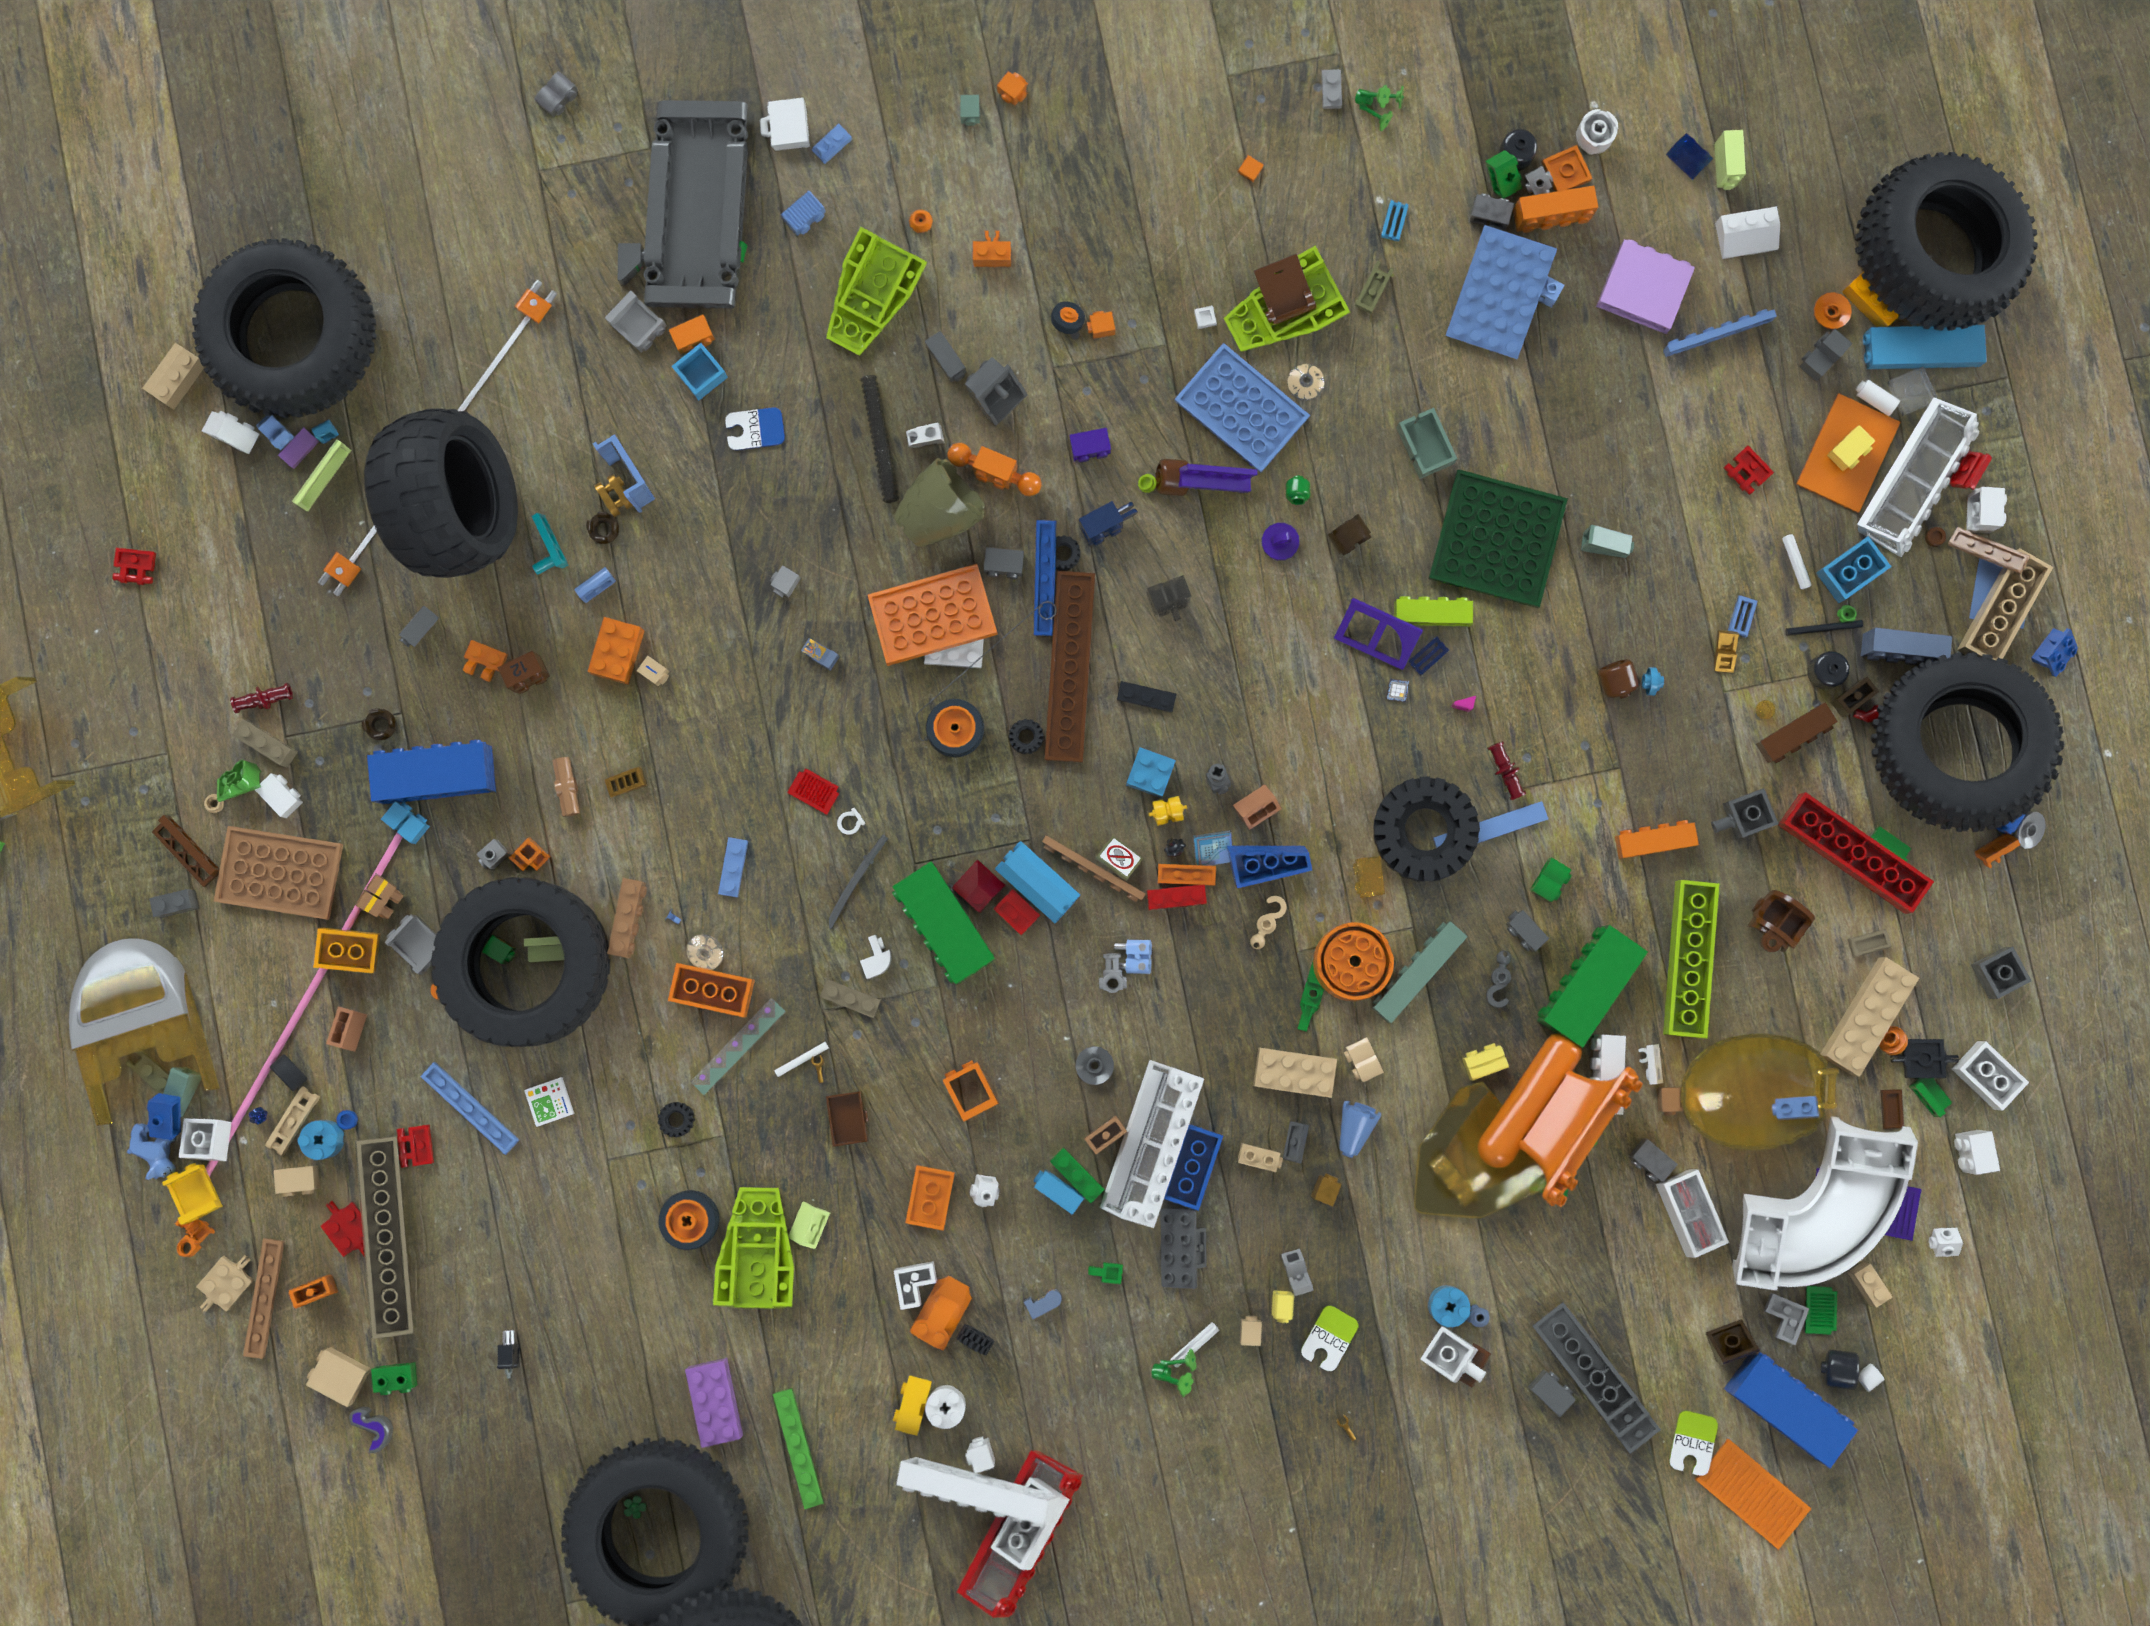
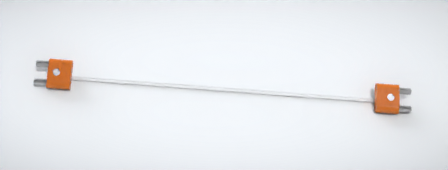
(535, 309)

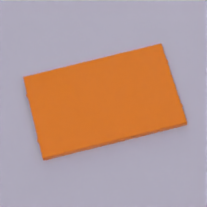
(1852, 485)

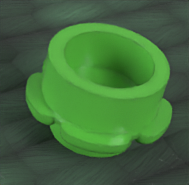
(1846, 609)

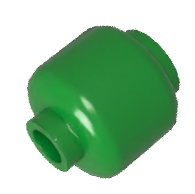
(1297, 490)

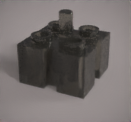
(1169, 597)

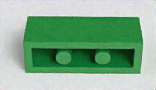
(1077, 1175)

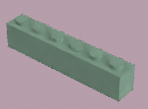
(1419, 972)

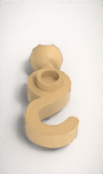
(1266, 924)

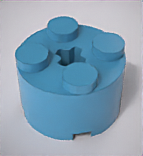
(310, 1139)
(1438, 1302)

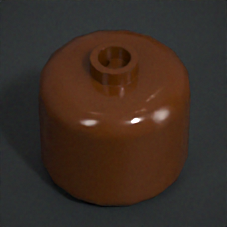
(1168, 477)
(1619, 679)

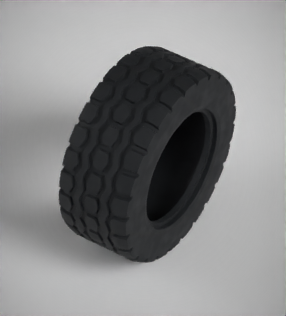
(459, 953)

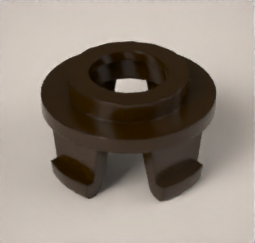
(592, 527)
(369, 724)

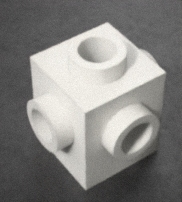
(984, 1190)
(1946, 1242)

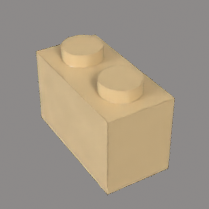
(297, 1179)
(1869, 1284)

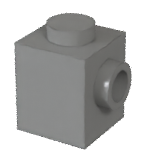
(784, 582)
(492, 854)

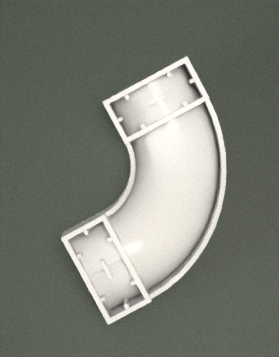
(1835, 1218)

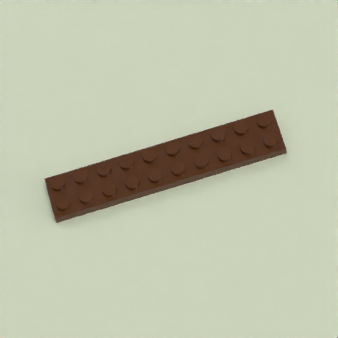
(1070, 666)

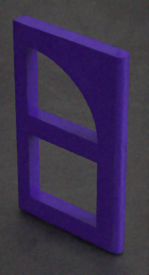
(1407, 632)

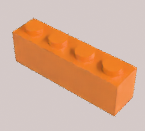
(1656, 840)

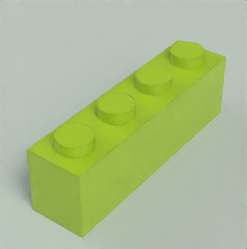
(1434, 612)

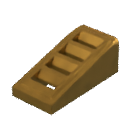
(640, 777)

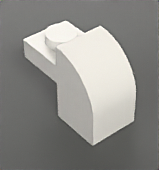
(880, 962)

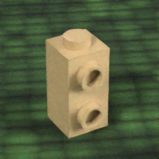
(1259, 1157)

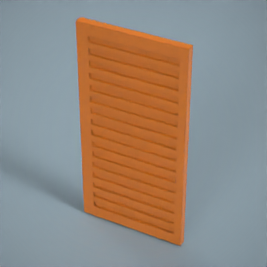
(1753, 1494)

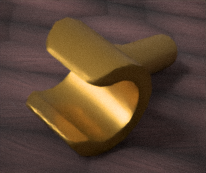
(818, 1068)
(1346, 1427)

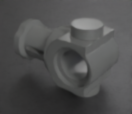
(1218, 779)

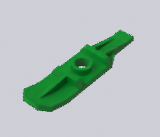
(1309, 1004)

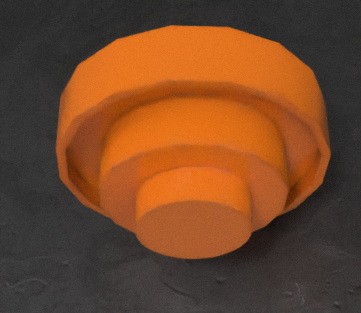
(1894, 1041)

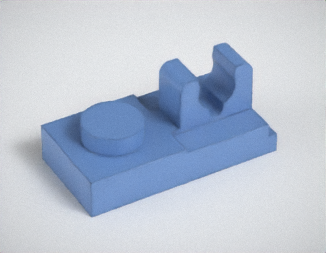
(832, 143)

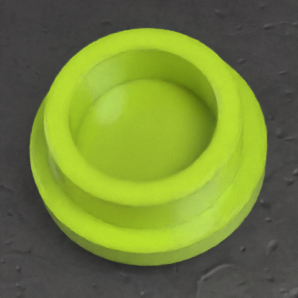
(1147, 483)

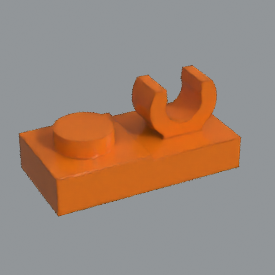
(1997, 848)

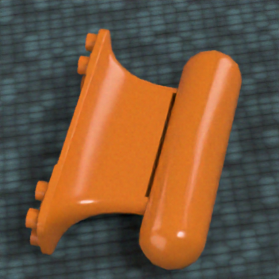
(1555, 1116)

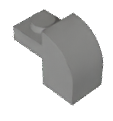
(1297, 1272)

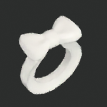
(852, 813)

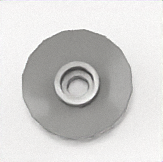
(2031, 830)

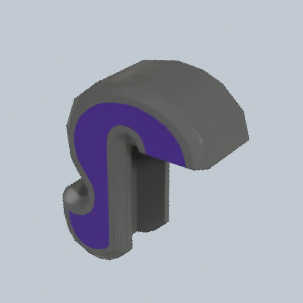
(376, 1424)

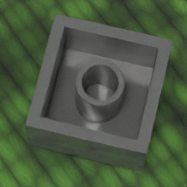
(2001, 972)

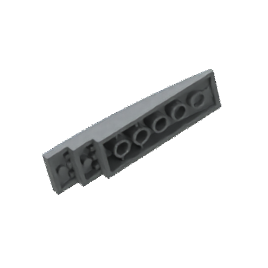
(1596, 1378)

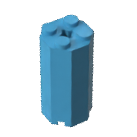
(1037, 882)

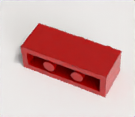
(1176, 897)

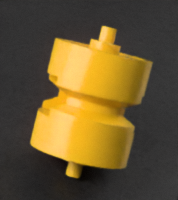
(1168, 810)

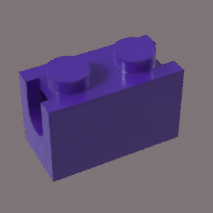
(1090, 444)

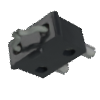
(508, 1353)

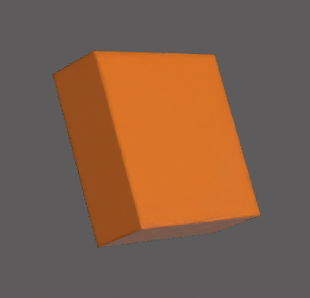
(1250, 168)

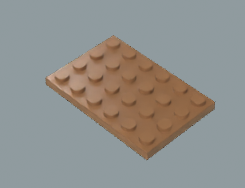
(278, 872)

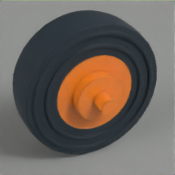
(1067, 317)

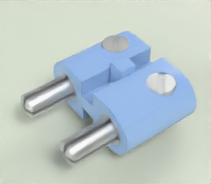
(1138, 956)

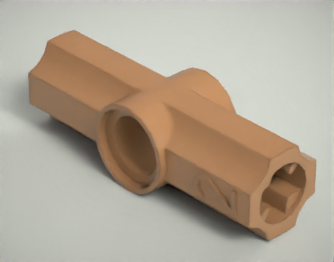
(566, 786)

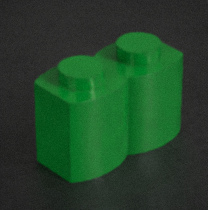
(1550, 880)

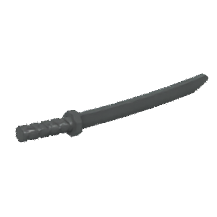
(868, 859)

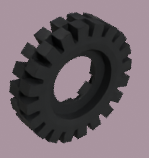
(1426, 794)

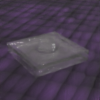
(1912, 390)

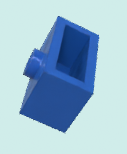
(164, 1116)

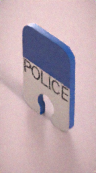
(760, 428)

